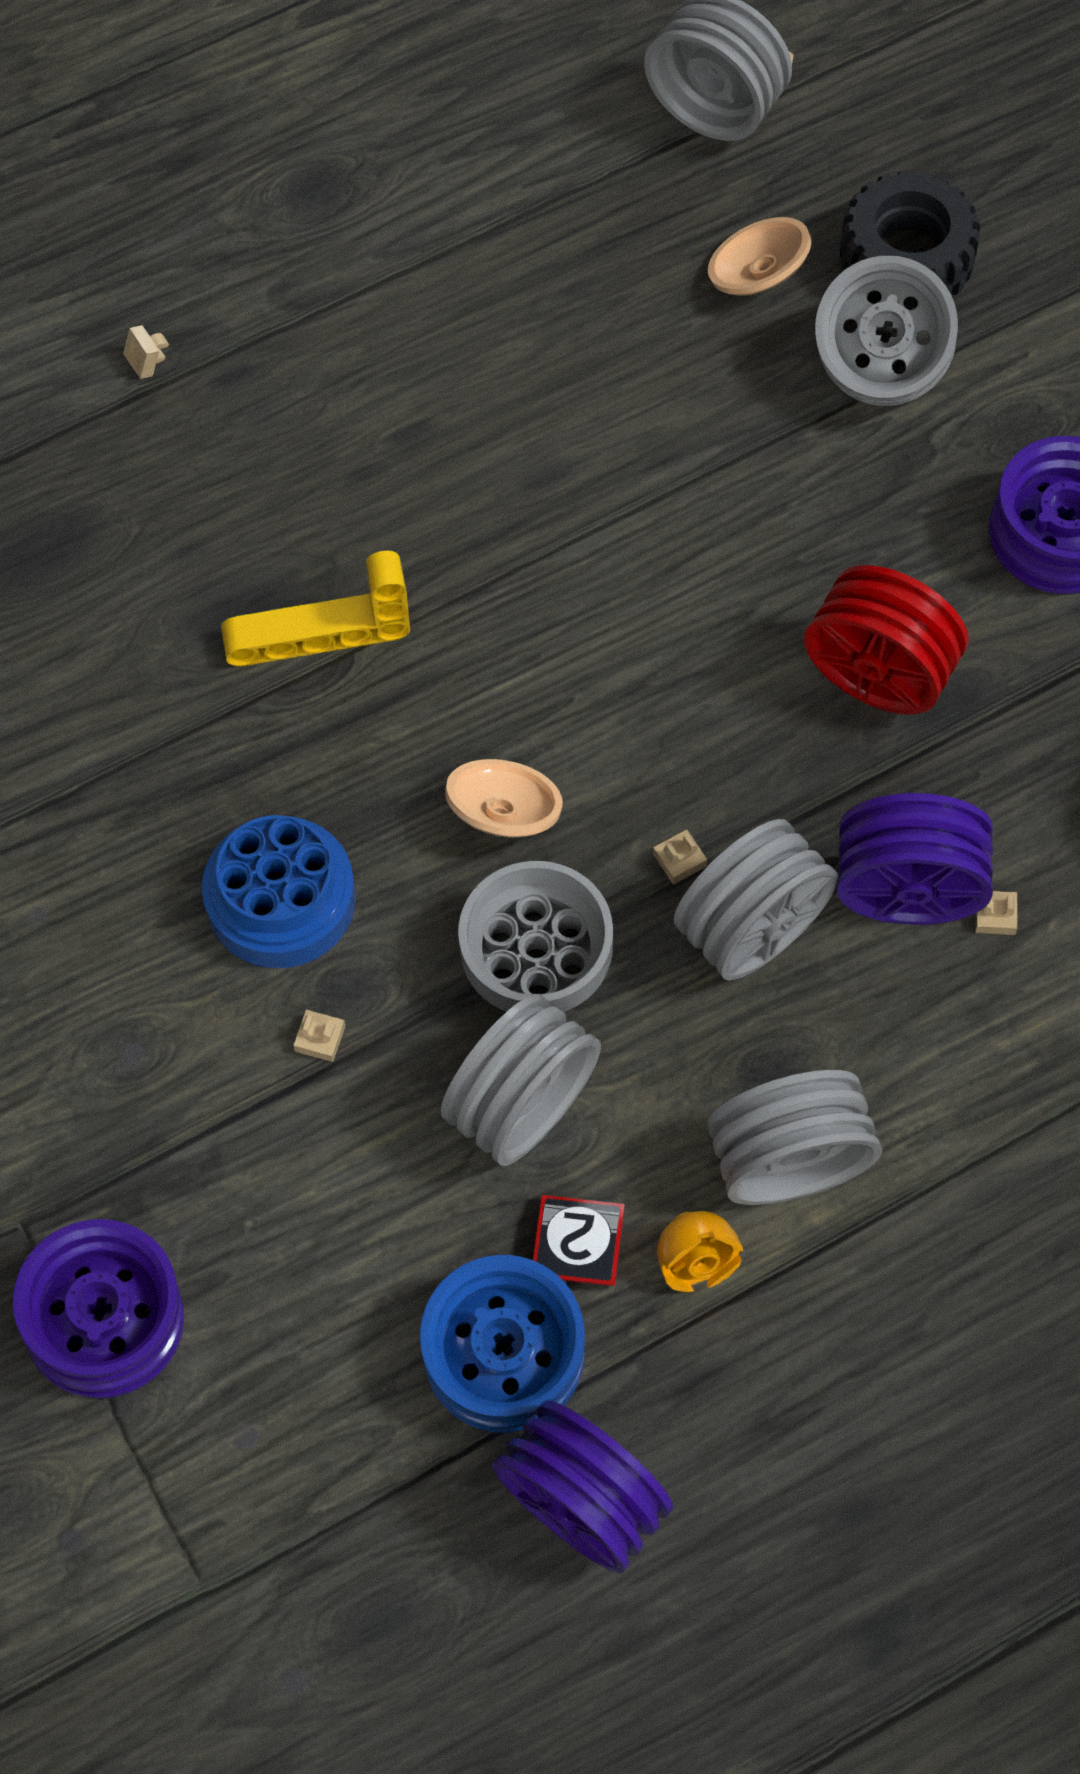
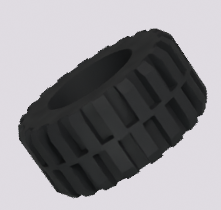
(918, 205)

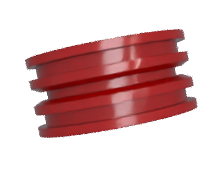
(886, 639)

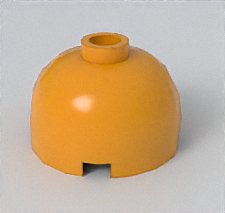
(698, 1249)

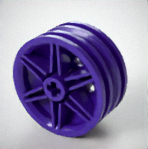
(1039, 531)
(915, 859)
(50, 1278)
(583, 1486)

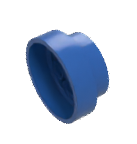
(289, 932)

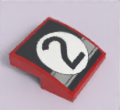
(579, 1239)

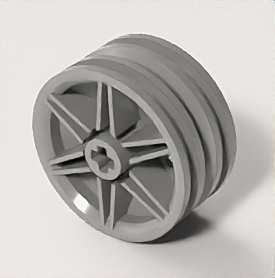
(718, 67)
(895, 281)
(755, 899)
(520, 1079)
(793, 1137)

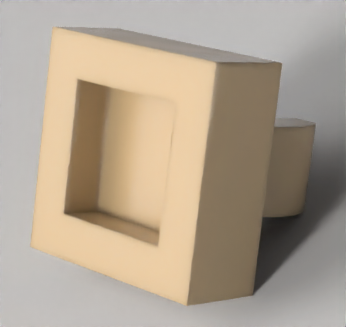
(144, 350)
(680, 856)
(998, 915)
(319, 1035)

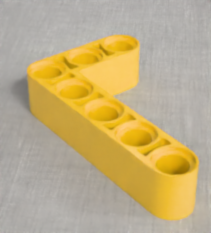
(326, 624)

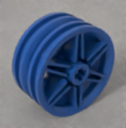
(465, 1299)

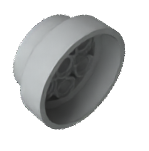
(565, 902)

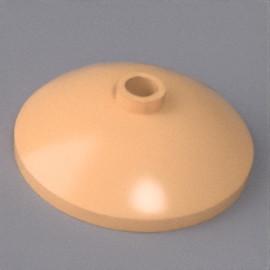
(759, 256)
(503, 798)

